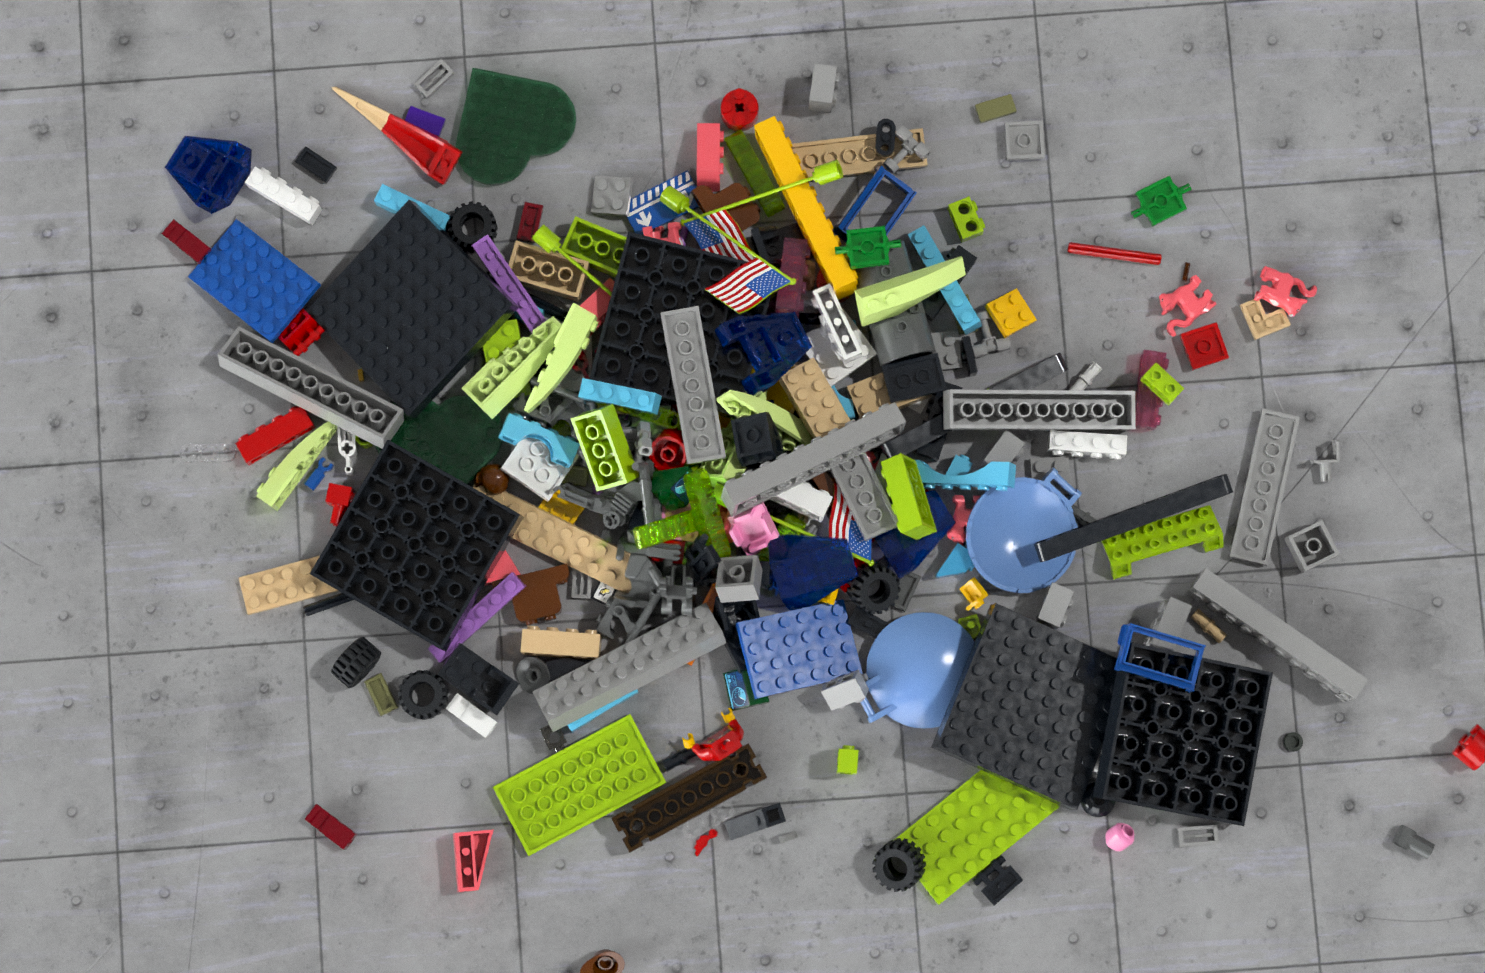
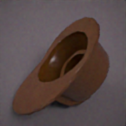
(604, 962)

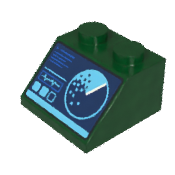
(670, 487)
(740, 691)

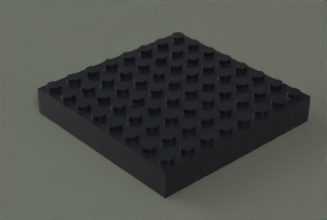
(657, 279)
(412, 309)
(416, 545)
(1030, 707)
(1180, 746)

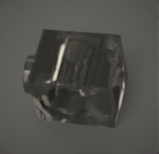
(546, 732)

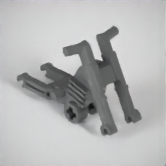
(623, 502)
(677, 585)

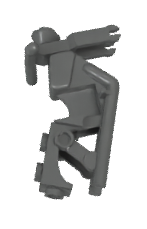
(569, 408)
(644, 581)

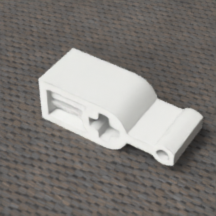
(343, 442)
(472, 715)

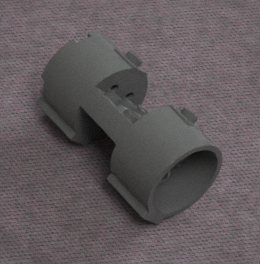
(907, 333)

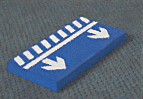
(648, 210)

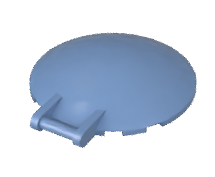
(1009, 523)
(916, 668)

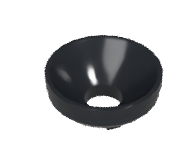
(1091, 807)

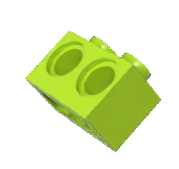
(961, 220)
(1162, 384)
(847, 760)

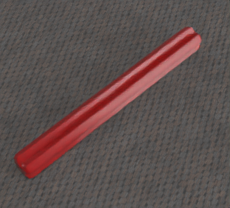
(1114, 253)

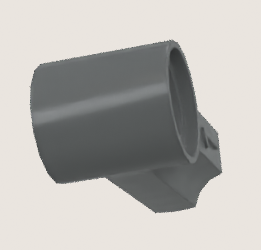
(1409, 840)

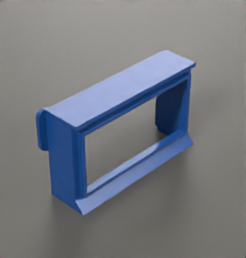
(840, 229)
(1124, 640)

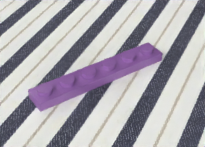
(508, 282)
(482, 613)

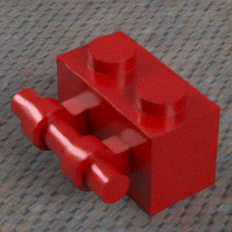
(301, 333)

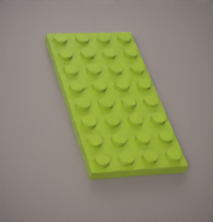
(579, 785)
(972, 830)

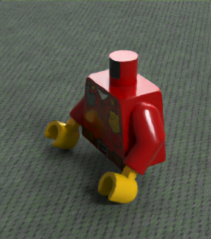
(720, 743)

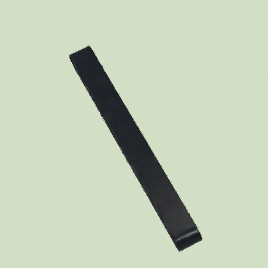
(934, 428)
(1133, 518)

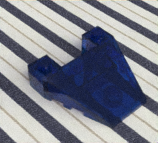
(770, 343)

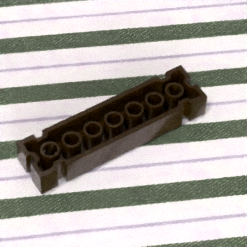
(689, 798)

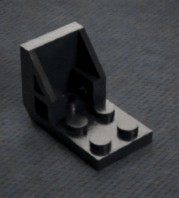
(770, 241)
(756, 440)
(727, 616)
(478, 678)

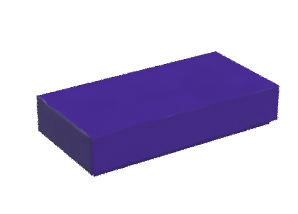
(425, 120)

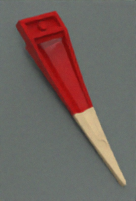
(427, 150)

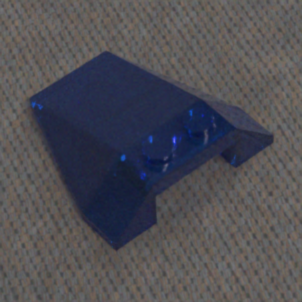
(210, 170)
(908, 553)
(809, 567)

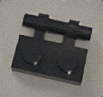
(703, 562)
(1002, 884)

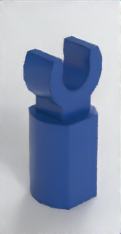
(318, 474)

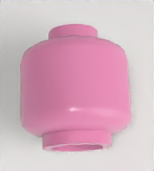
(1119, 836)

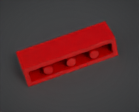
(275, 435)

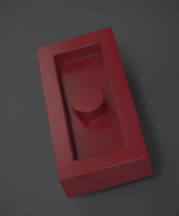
(529, 221)

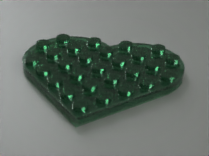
(508, 123)
(452, 436)

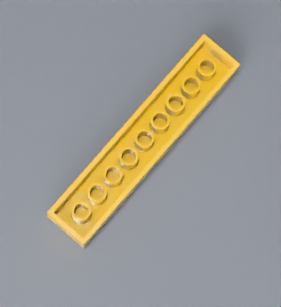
(805, 207)

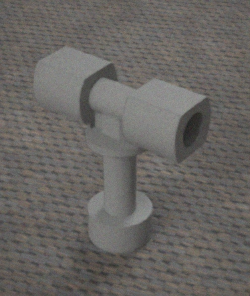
(909, 146)
(989, 343)
(644, 443)

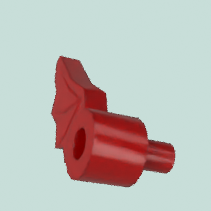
(702, 842)

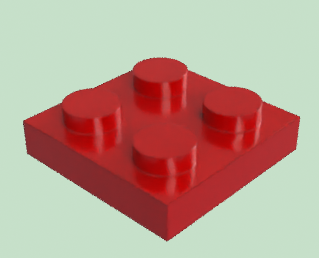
(1204, 346)

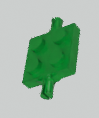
(1161, 201)
(867, 247)

